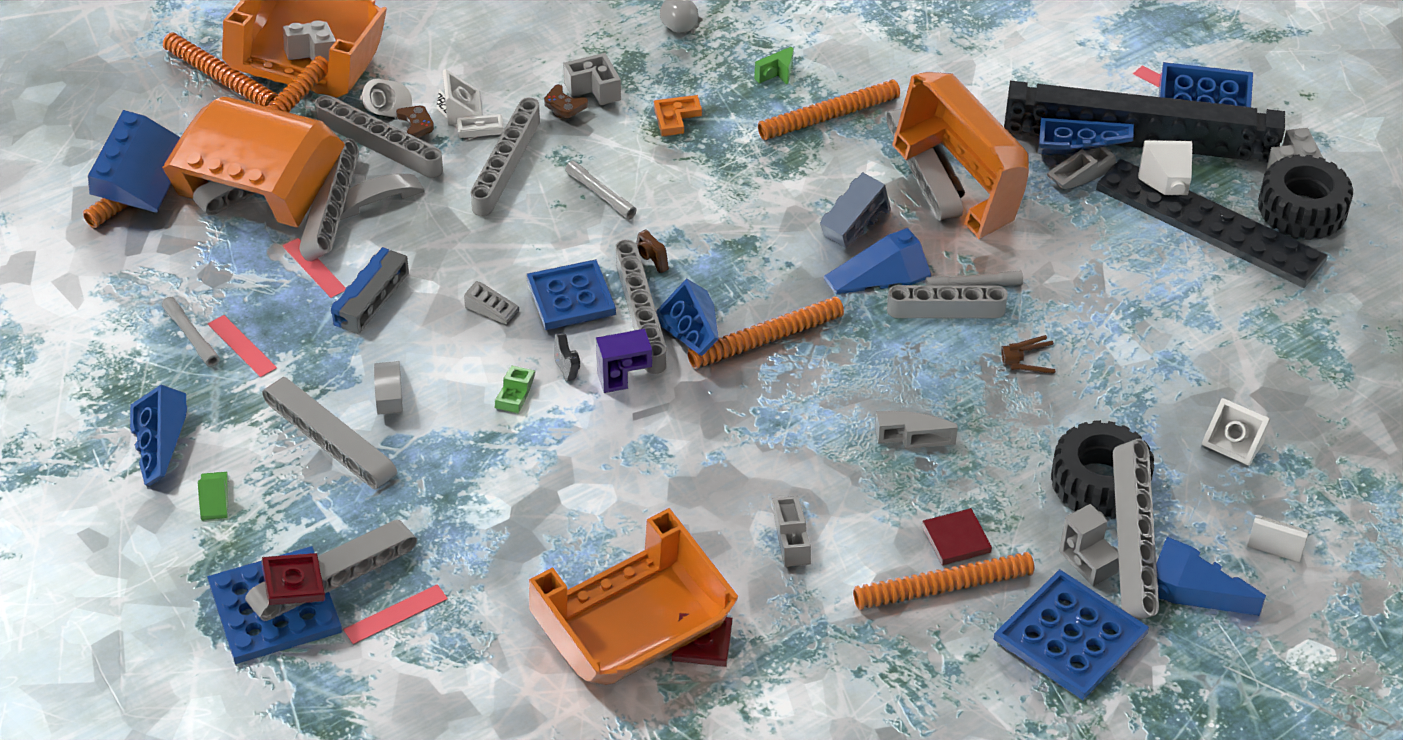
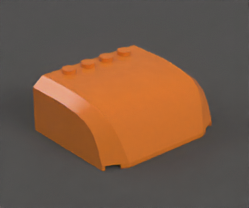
(256, 42)
(947, 113)
(258, 152)
(633, 609)

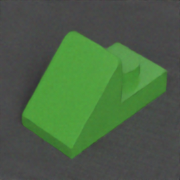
(777, 64)
(213, 495)

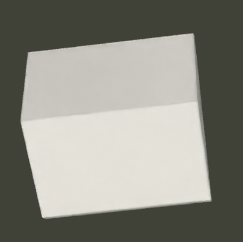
(460, 98)
(1236, 431)
(1278, 538)

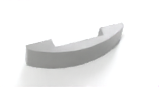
(378, 189)

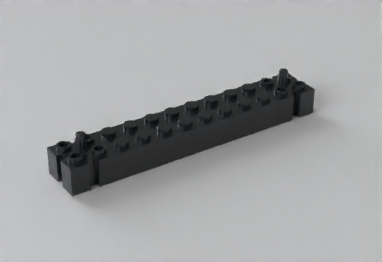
(1211, 127)

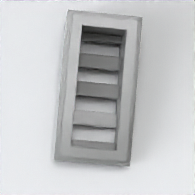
(479, 292)

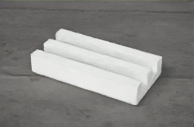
(480, 126)

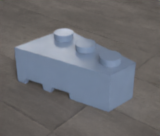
(855, 210)

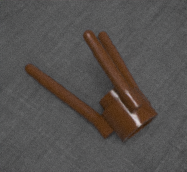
(1014, 353)

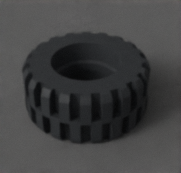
(1303, 216)
(1085, 446)

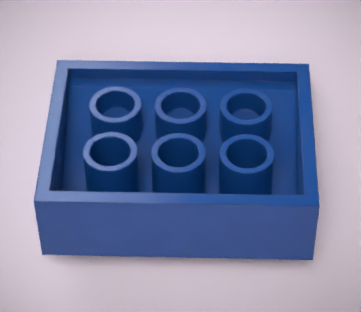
(1206, 84)
(132, 163)

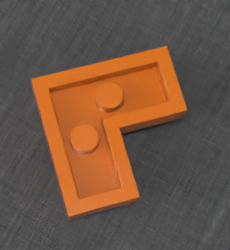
(672, 111)

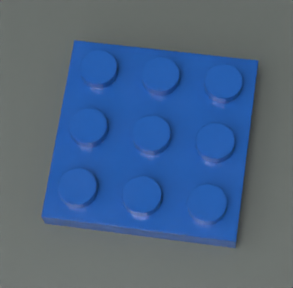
(571, 294)

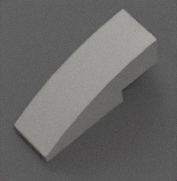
(1083, 167)
(388, 387)
(914, 429)
(791, 531)

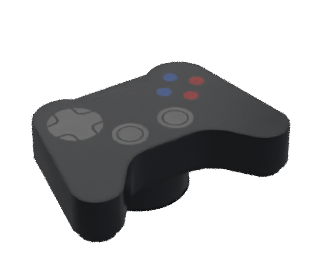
(567, 360)

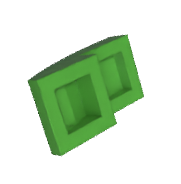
(515, 389)

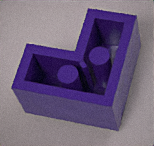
(620, 354)

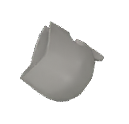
(680, 15)

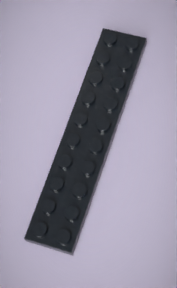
(1216, 225)

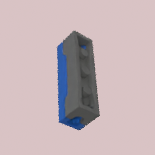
(369, 290)

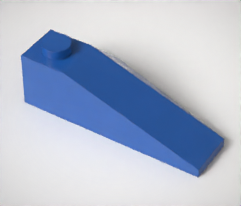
(1071, 136)
(889, 261)
(690, 316)
(157, 425)
(1193, 581)

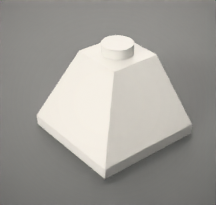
(1167, 166)

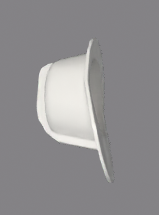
(385, 97)

